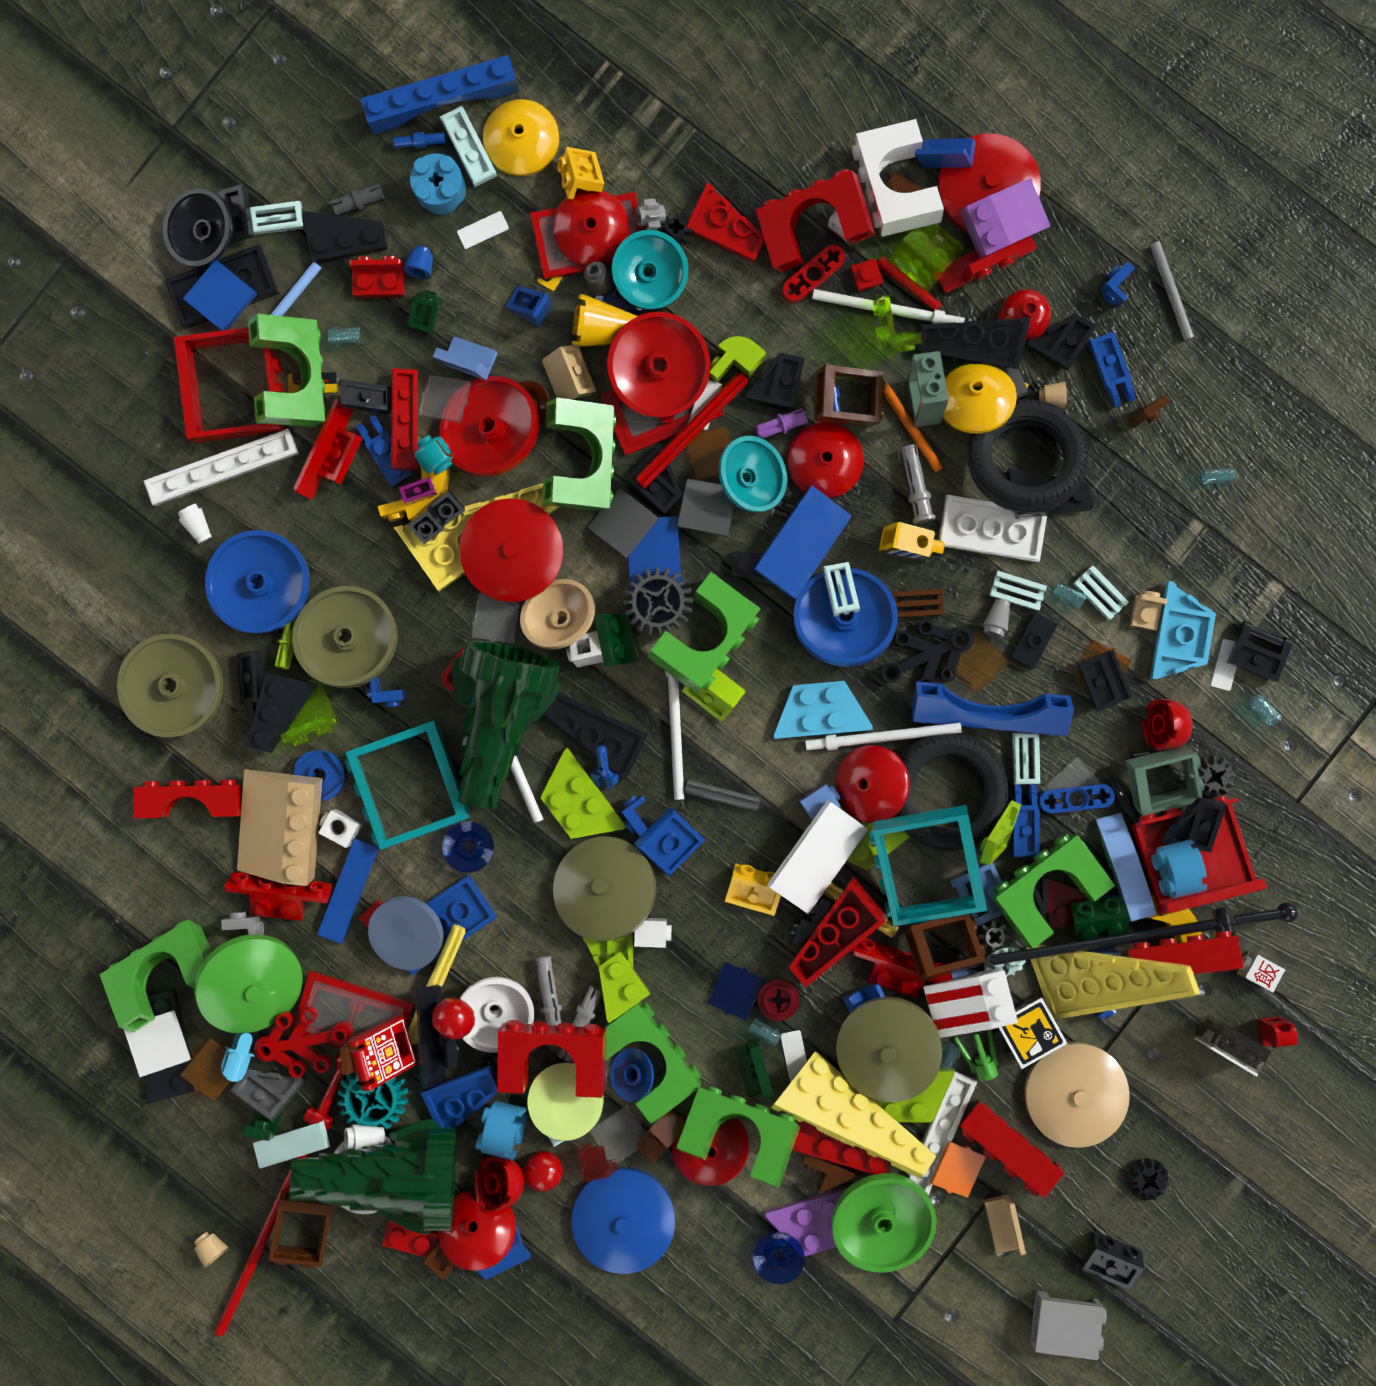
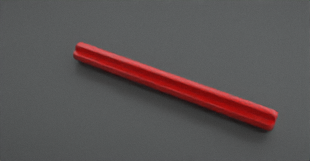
(691, 430)

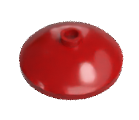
(586, 244)
(808, 467)
(886, 781)
(729, 1158)
(487, 1244)

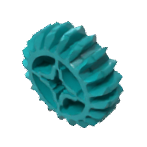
(382, 1101)

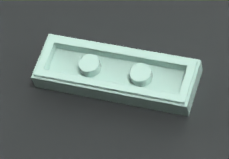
(468, 146)
(291, 1144)

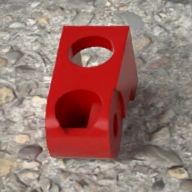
(1276, 1032)

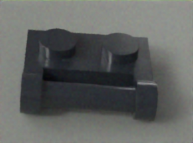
(1257, 659)

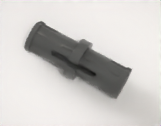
(357, 199)

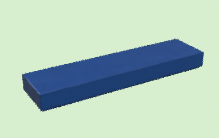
(348, 890)

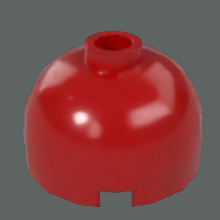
(1028, 304)
(1167, 725)
(498, 1183)

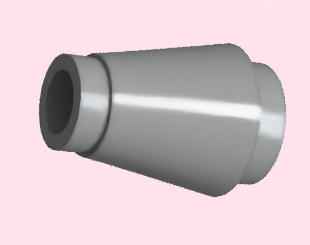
(997, 620)

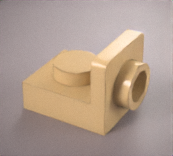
(1147, 610)

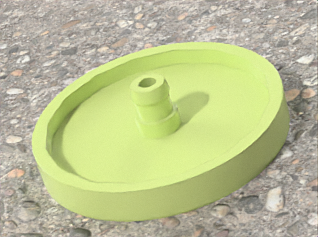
(555, 1105)

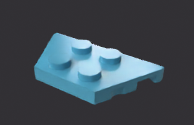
(1182, 634)
(821, 710)

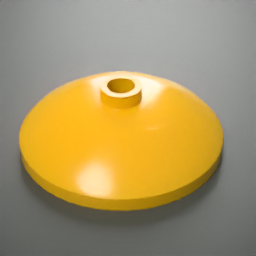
(524, 152)
(982, 409)

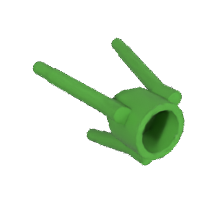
(984, 1064)

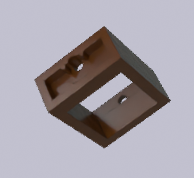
(825, 396)
(921, 953)
(299, 1255)

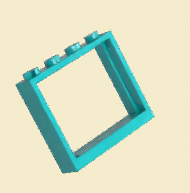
(447, 770)
(936, 909)

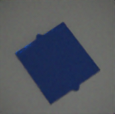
(735, 991)

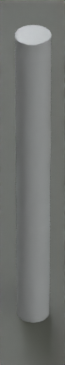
(1172, 291)

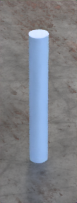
(296, 290)

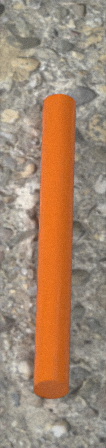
(912, 430)

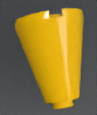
(597, 322)

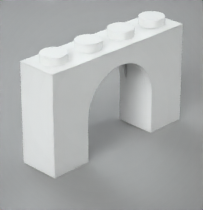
(894, 210)

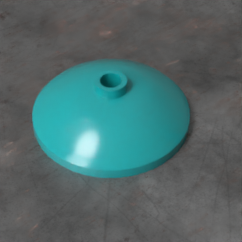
(659, 254)
(762, 470)

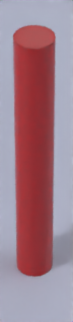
(909, 284)

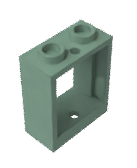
(926, 393)
(1139, 787)

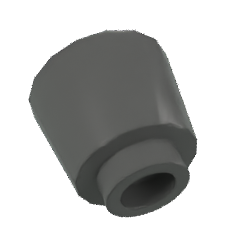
(598, 278)

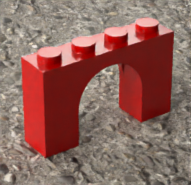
(780, 217)
(584, 1045)

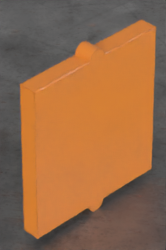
(957, 1169)

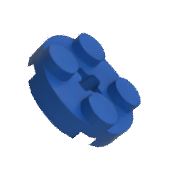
(330, 763)

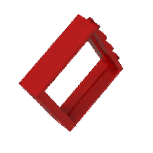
(189, 389)

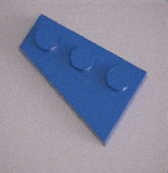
(461, 1096)

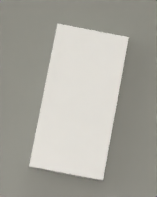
(990, 529)
(817, 857)

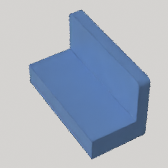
(467, 358)

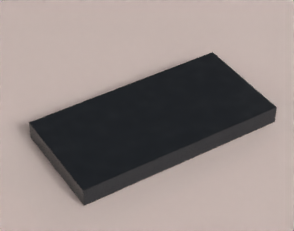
(248, 265)

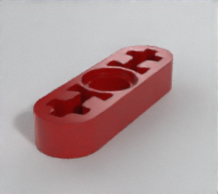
(832, 267)

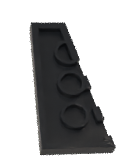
(986, 342)
(168, 1082)

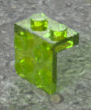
(926, 254)
(885, 333)
(314, 718)

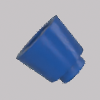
(419, 263)

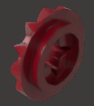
(787, 1007)

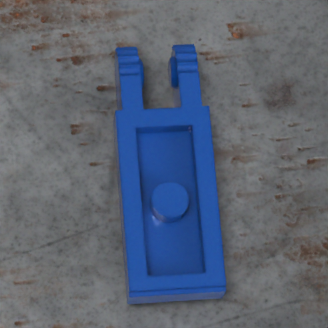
(1111, 367)
(381, 452)
(1027, 825)

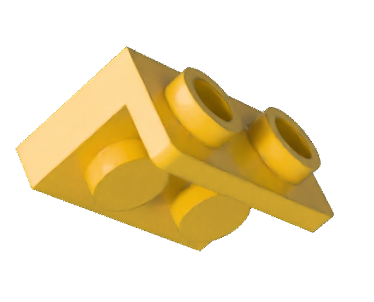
(580, 170)
(750, 890)

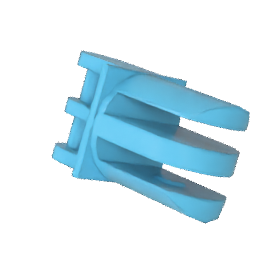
(237, 1057)

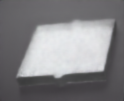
(444, 398)
(495, 619)
(1073, 775)
(619, 1134)

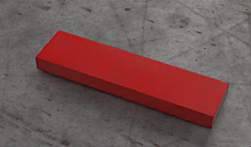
(404, 419)

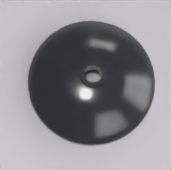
(187, 227)

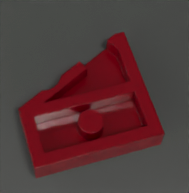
(1059, 904)

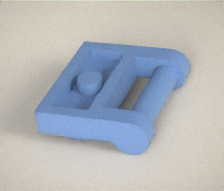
(990, 879)

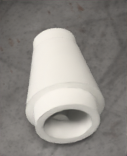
(195, 523)
(363, 1136)

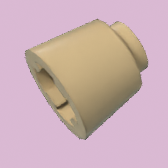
(1054, 394)
(209, 1248)

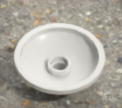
(513, 1004)

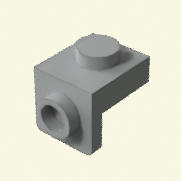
(239, 920)

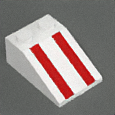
(971, 1003)

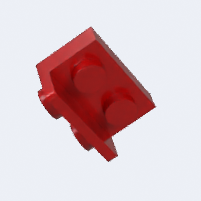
(377, 277)

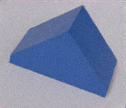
(530, 304)

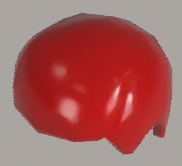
(453, 1018)
(543, 1171)

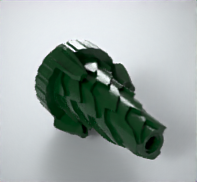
(504, 694)
(403, 1180)

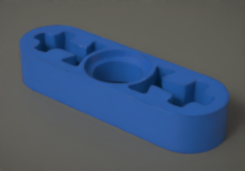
(1093, 789)

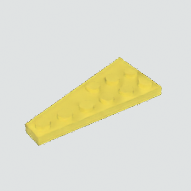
(441, 554)
(1102, 982)
(837, 1109)

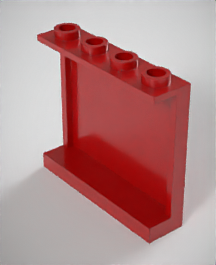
(1227, 866)

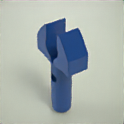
(603, 773)

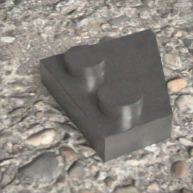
(266, 1092)

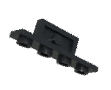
(434, 1049)

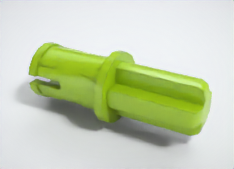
(285, 650)

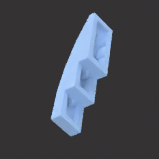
(1125, 866)

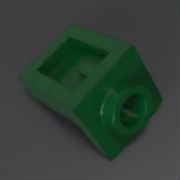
(425, 311)
(261, 1127)

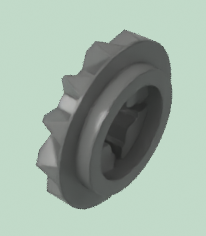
(1226, 779)

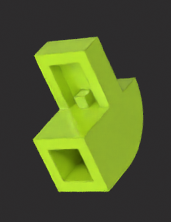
(738, 352)

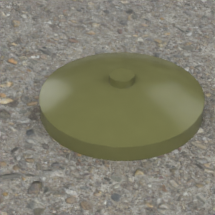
(345, 637)
(170, 685)
(604, 889)
(889, 1049)

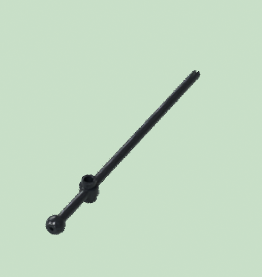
(1221, 922)

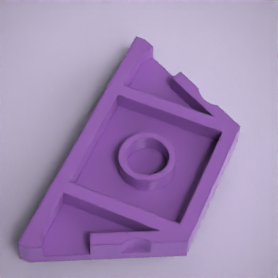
(808, 1220)

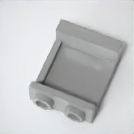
(1067, 1327)

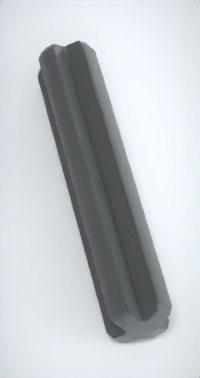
(722, 795)

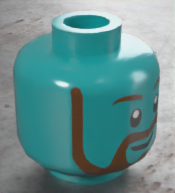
(433, 455)

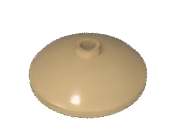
(560, 602)

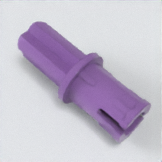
(782, 423)

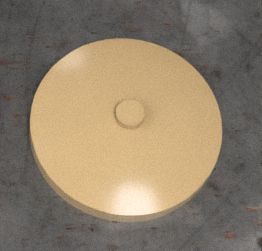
(1077, 1095)

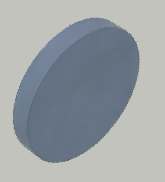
(405, 933)

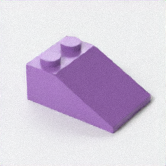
(1004, 218)

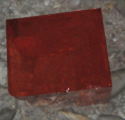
(595, 1163)

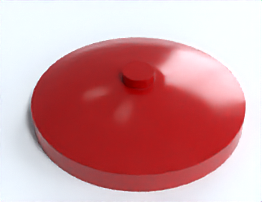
(995, 166)
(658, 364)
(494, 429)
(511, 550)

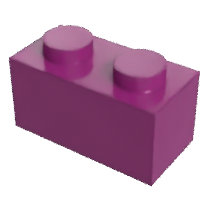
(418, 491)

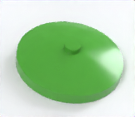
(248, 983)
(883, 1223)

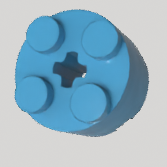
(442, 170)
(1179, 869)
(502, 1129)

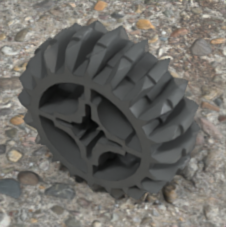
(670, 583)

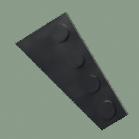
(595, 729)

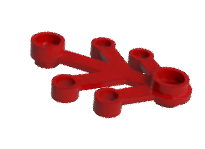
(299, 1043)

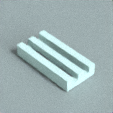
(280, 227)
(1107, 585)
(1038, 596)
(845, 608)
(1025, 758)

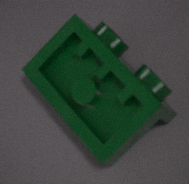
(616, 639)
(753, 1070)

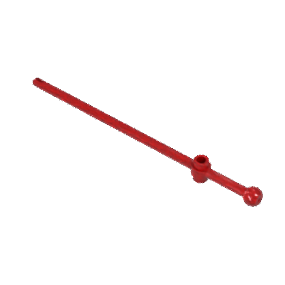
(311, 1117)

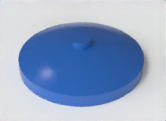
(257, 582)
(849, 637)
(623, 1221)

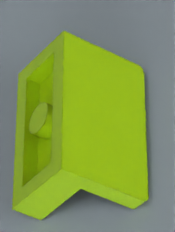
(719, 697)

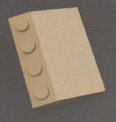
(279, 826)

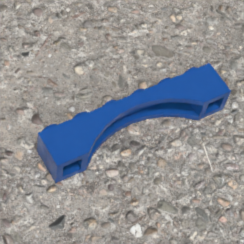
(479, 81)
(1044, 714)

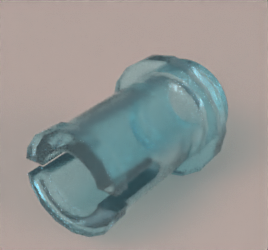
(344, 335)
(1219, 476)
(1069, 595)
(1265, 709)
(765, 1032)
(949, 1055)

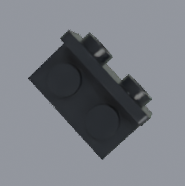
(1113, 1261)

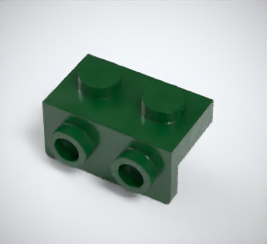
(1100, 918)

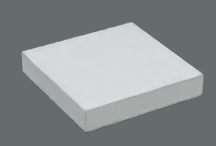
(158, 1044)

